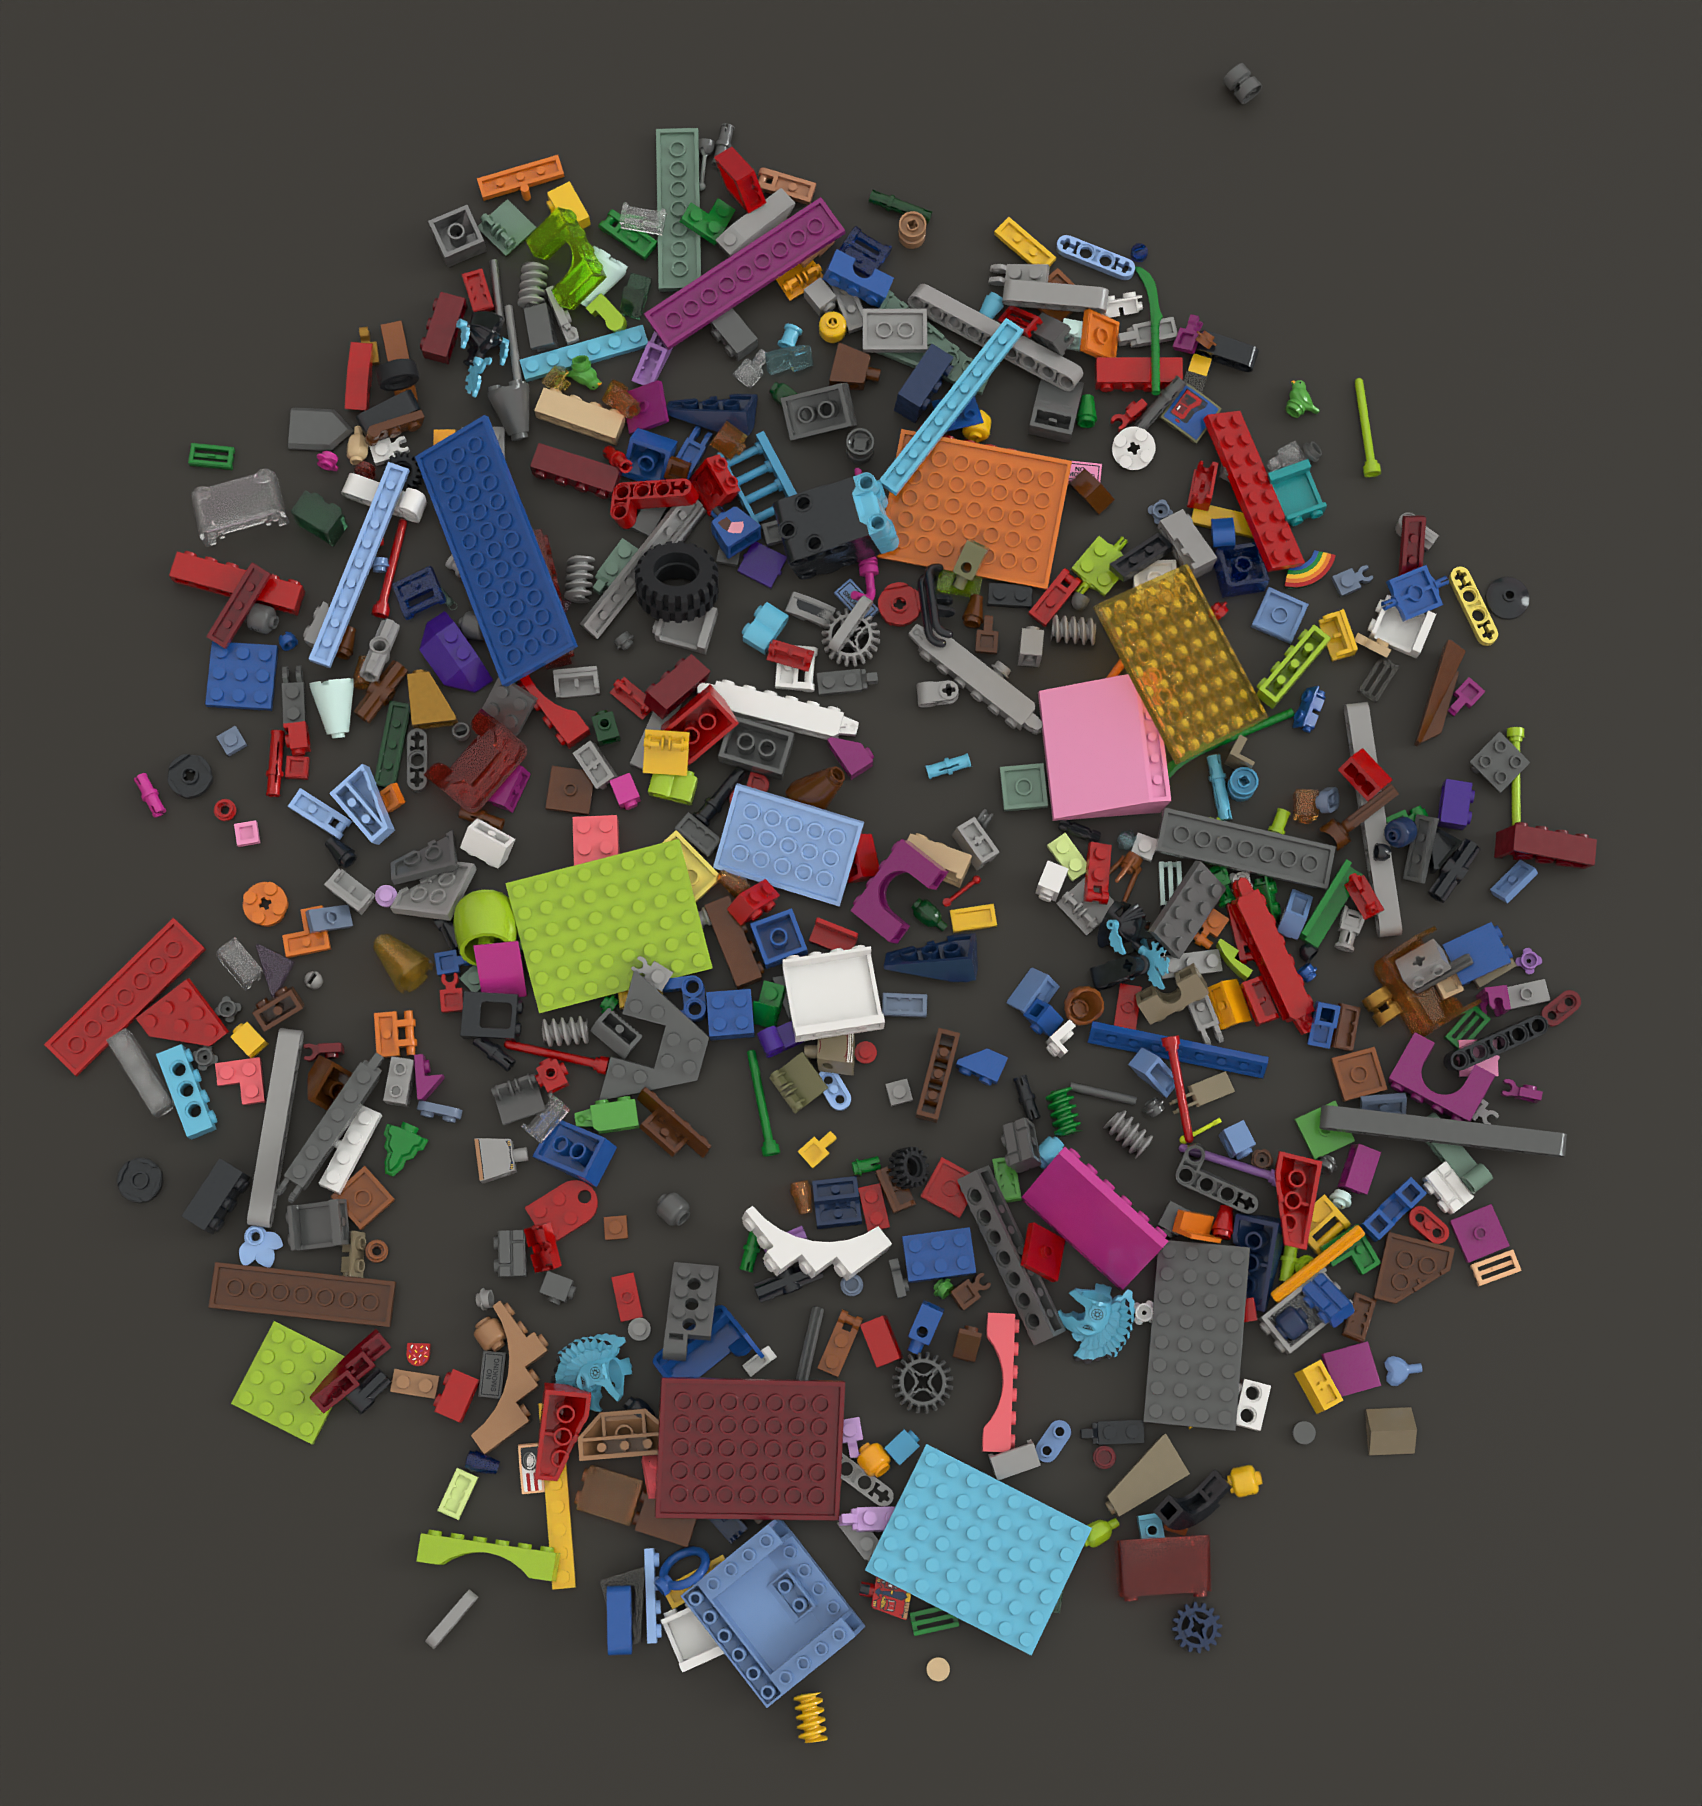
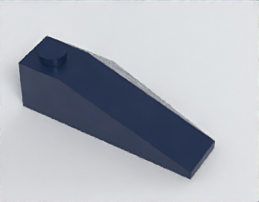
(713, 413)
(947, 960)
(1265, 1242)

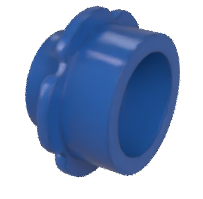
(1307, 972)

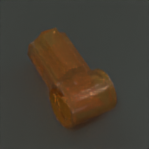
(618, 397)

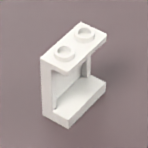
(1402, 636)
(689, 1639)

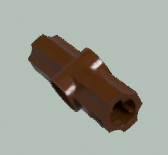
(381, 691)

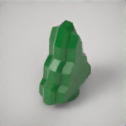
(402, 1145)

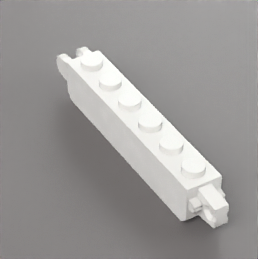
(784, 712)

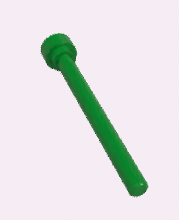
(769, 1146)

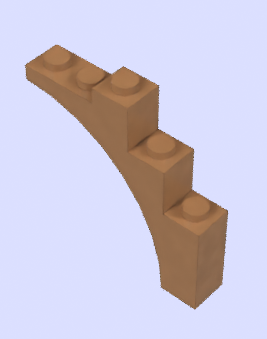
(523, 1352)

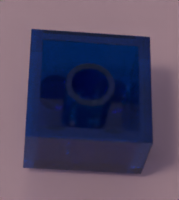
(1240, 570)

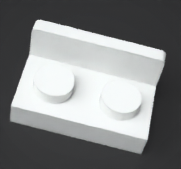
(1058, 1038)

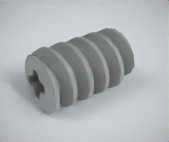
(531, 284)
(577, 578)
(1073, 629)
(565, 1031)
(1128, 1133)

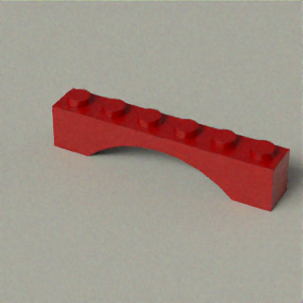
(567, 723)

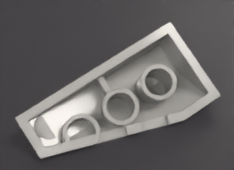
(756, 223)

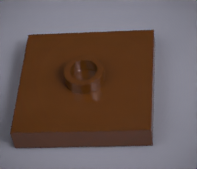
(569, 791)

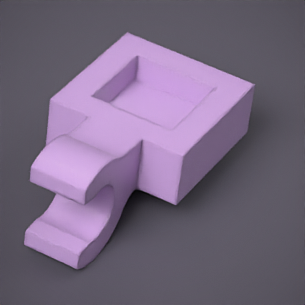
(851, 1434)

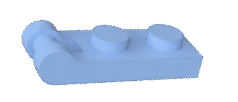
(319, 813)

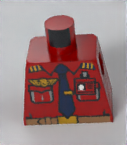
(887, 1597)

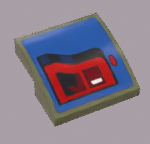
(1188, 412)

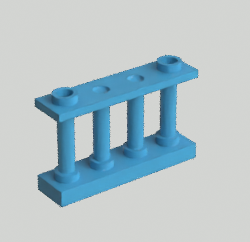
(771, 464)

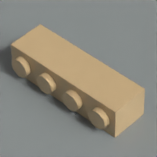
(580, 416)

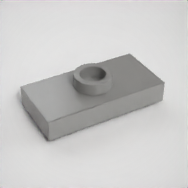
(1528, 994)

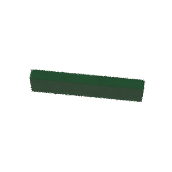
(392, 744)

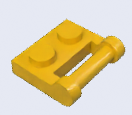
(1323, 1212)

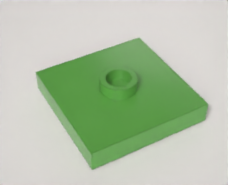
(1321, 1141)

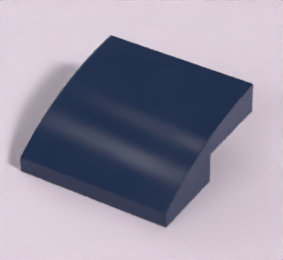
(837, 1202)

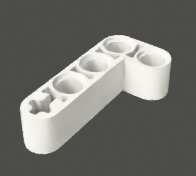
(362, 490)

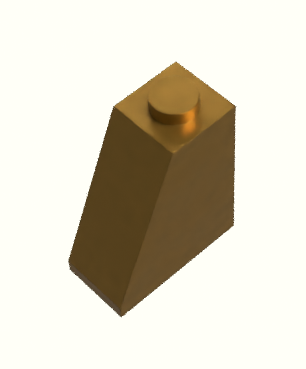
(427, 702)

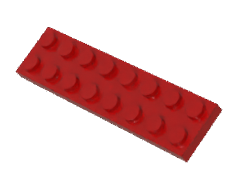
(1254, 491)
(125, 996)

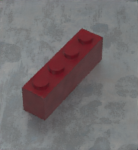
(575, 471)

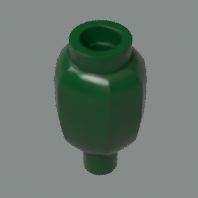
(781, 390)
(928, 914)

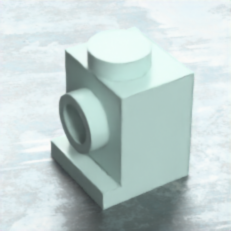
(1076, 332)

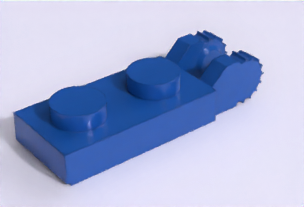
(693, 451)

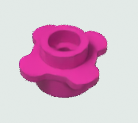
(327, 461)

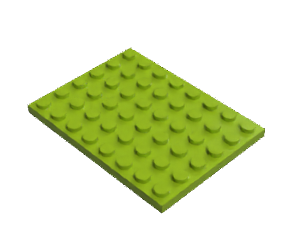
(596, 918)

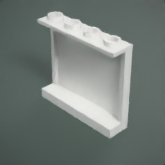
(832, 993)

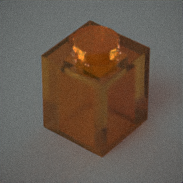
(729, 440)
(1304, 805)

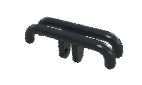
(934, 606)

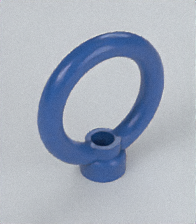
(666, 1584)

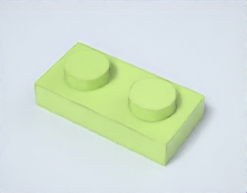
(1068, 856)

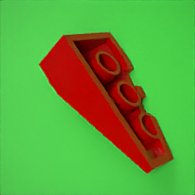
(561, 1421)

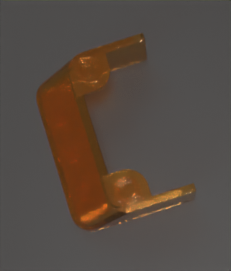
(1424, 1010)

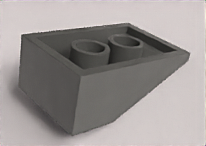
(819, 411)

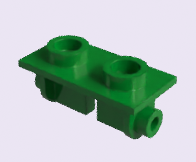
(1269, 889)

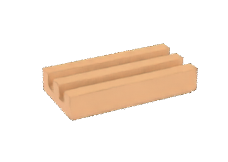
(1477, 1274)

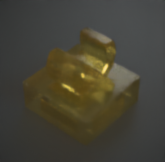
(556, 378)

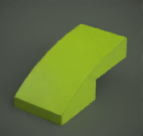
(1228, 954)

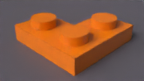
(305, 942)

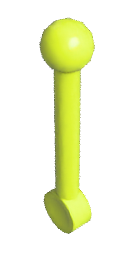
(1195, 1133)

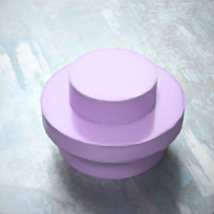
(385, 895)

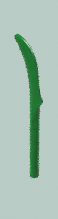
(1155, 316)
(1172, 767)

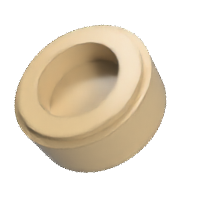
(938, 1669)

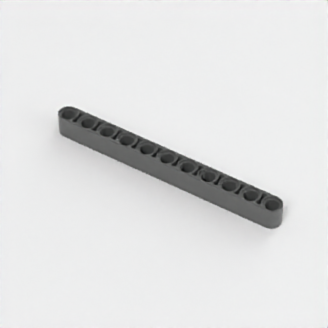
(1443, 1131)

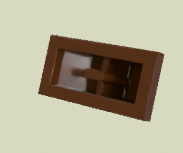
(1092, 491)

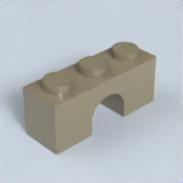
(1159, 1005)

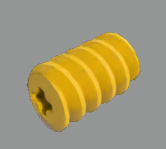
(810, 1717)

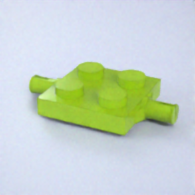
(1094, 566)

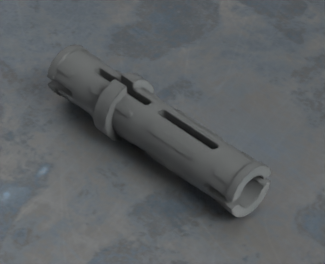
(1164, 399)

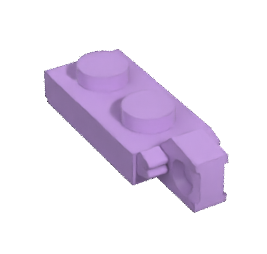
(867, 1518)

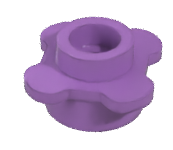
(1532, 956)

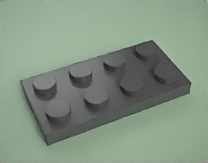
(1187, 909)

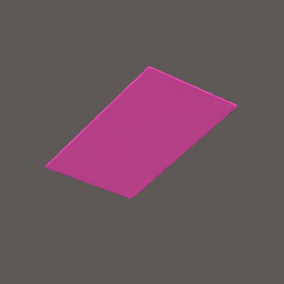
(500, 968)

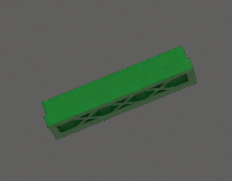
(1328, 907)

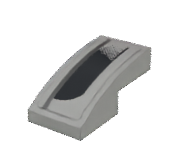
(809, 609)

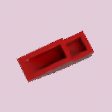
(359, 376)

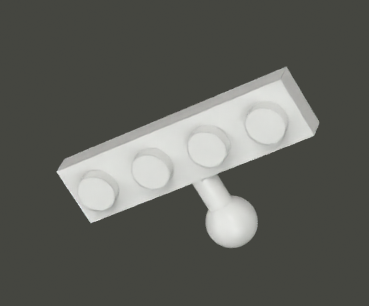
(350, 1150)

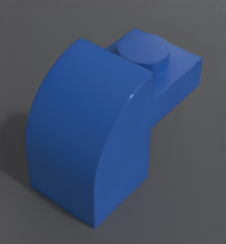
(1323, 1024)

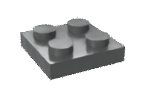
(510, 705)

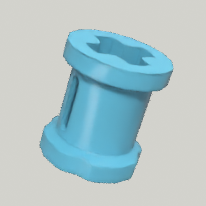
(790, 336)

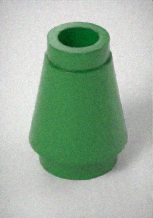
(1086, 413)

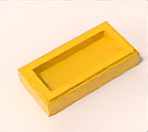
(973, 918)

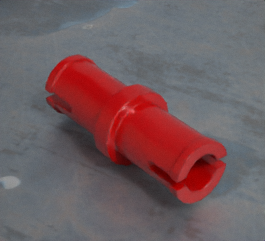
(617, 459)

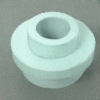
(1341, 1199)

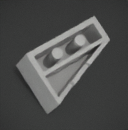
(1187, 543)

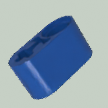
(1223, 532)

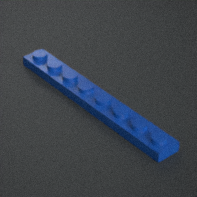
(1188, 1051)

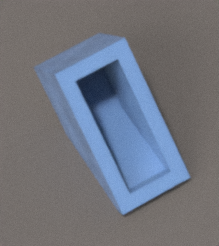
(1295, 914)
(1153, 1071)

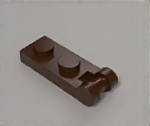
(394, 427)

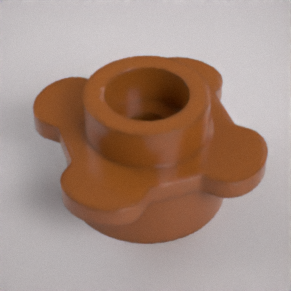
(1205, 339)

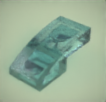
(787, 358)

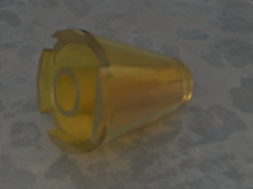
(402, 963)

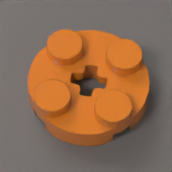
(277, 908)

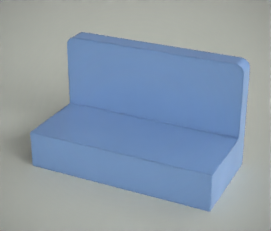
(1033, 986)

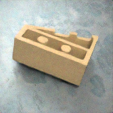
(952, 860)

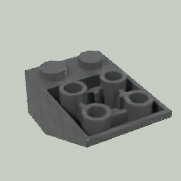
(1055, 411)

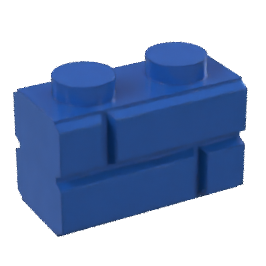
(1327, 1300)

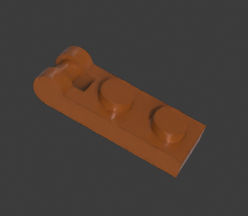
(839, 1344)

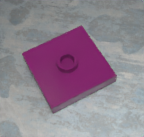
(652, 405)
(1479, 1233)

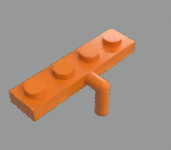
(520, 178)

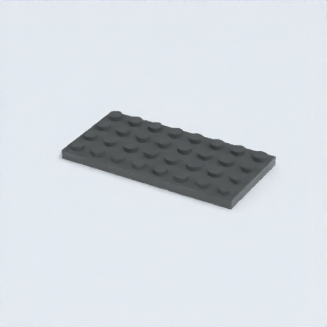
(1197, 1335)

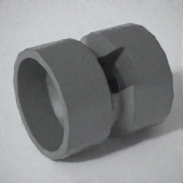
(1241, 82)
(859, 446)

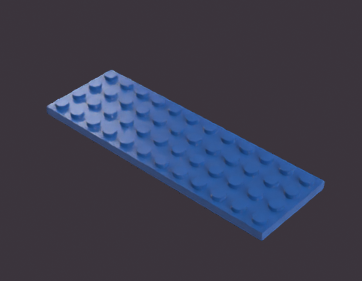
(496, 551)

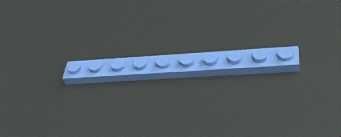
(359, 565)

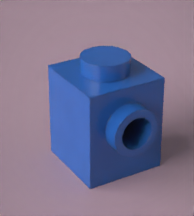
(1043, 1018)

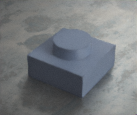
(231, 741)

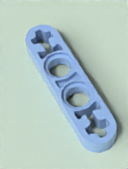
(1097, 254)

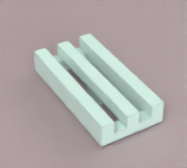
(1161, 865)

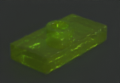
(945, 582)

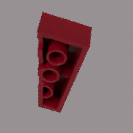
(1545, 846)

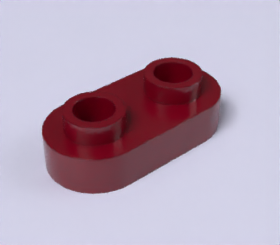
(1560, 1009)

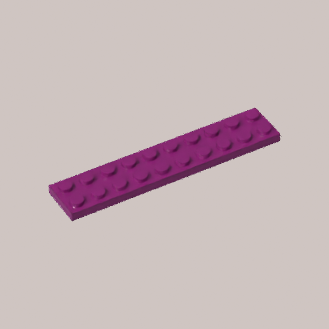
(744, 273)

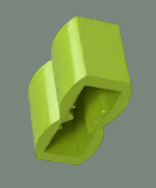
(674, 787)

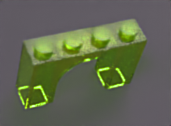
(585, 271)

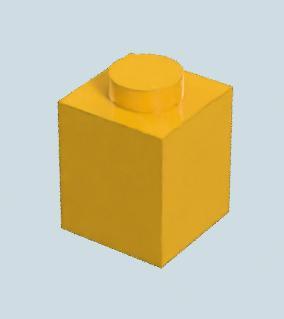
(248, 1039)

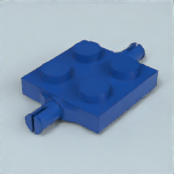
(1414, 593)

